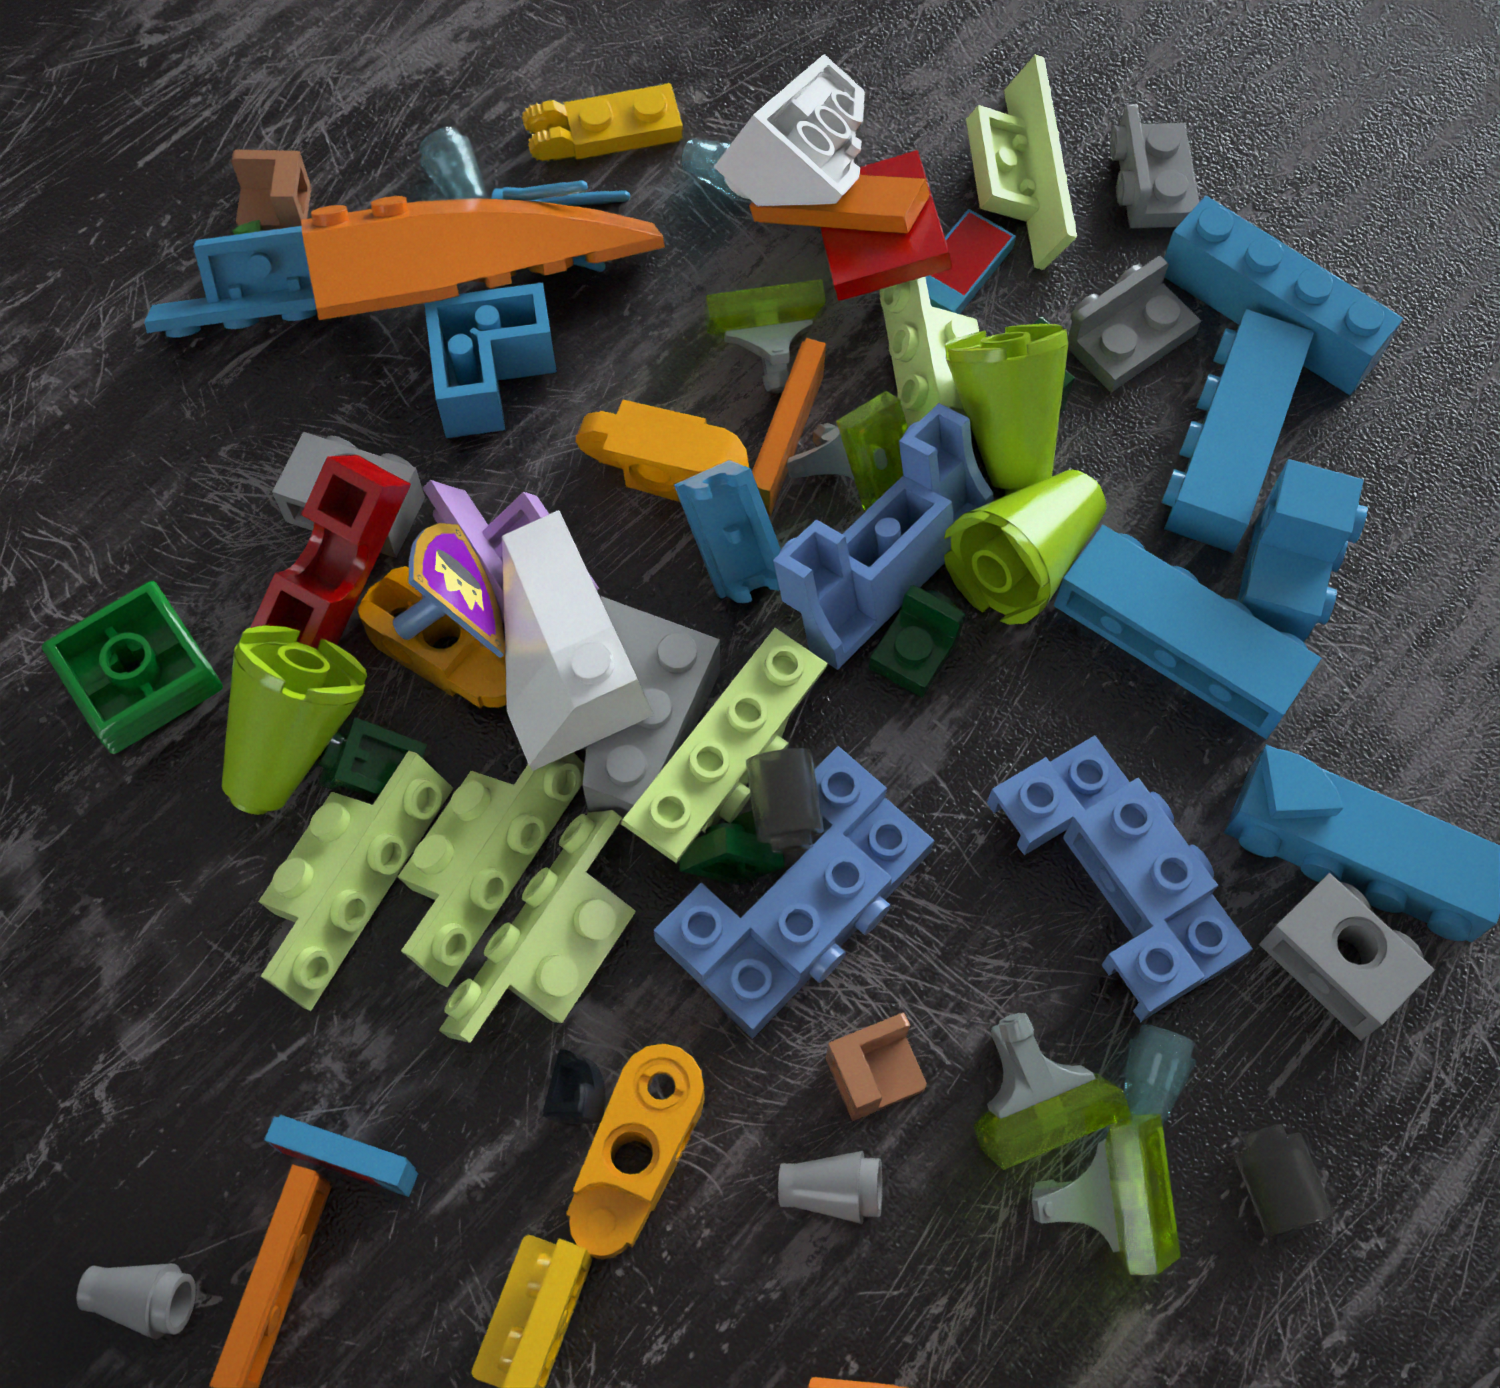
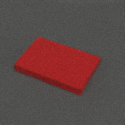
(877, 259)

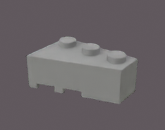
(677, 677)

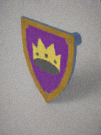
(451, 584)

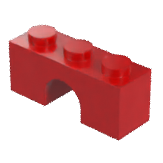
(352, 517)

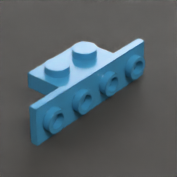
(243, 281)

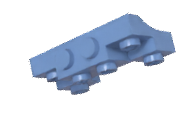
(859, 578)
(1137, 863)
(810, 912)

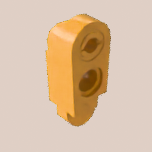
(657, 446)
(460, 669)
(614, 1205)

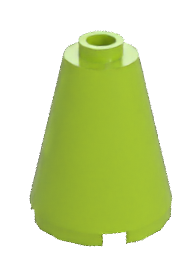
(1012, 398)
(1024, 544)
(283, 713)

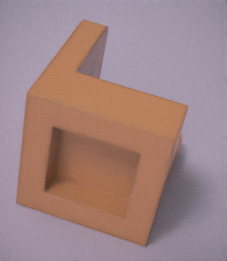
(272, 188)
(875, 1067)

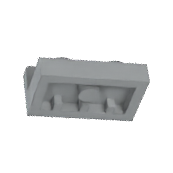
(1155, 171)
(1130, 325)

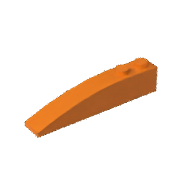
(425, 248)

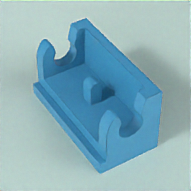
(731, 529)

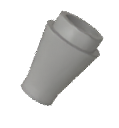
(834, 1186)
(139, 1297)

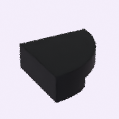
(575, 1091)

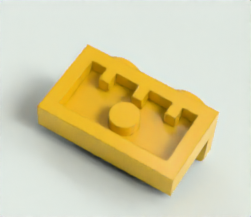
(532, 1314)

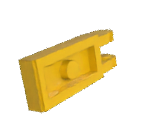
(603, 124)

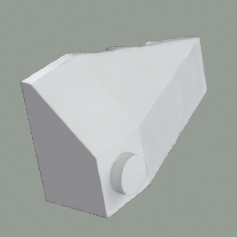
(799, 142)
(561, 651)

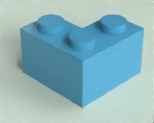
(482, 341)
(1298, 544)

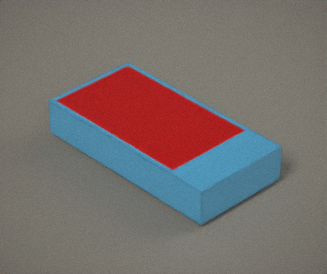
(975, 253)
(342, 1155)

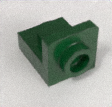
(918, 640)
(364, 757)
(731, 853)

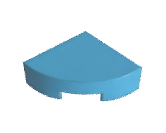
(1297, 787)

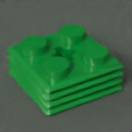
(95, 659)

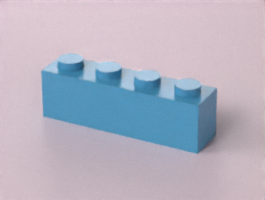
(1244, 268)
(1238, 431)
(1186, 630)
(1384, 851)

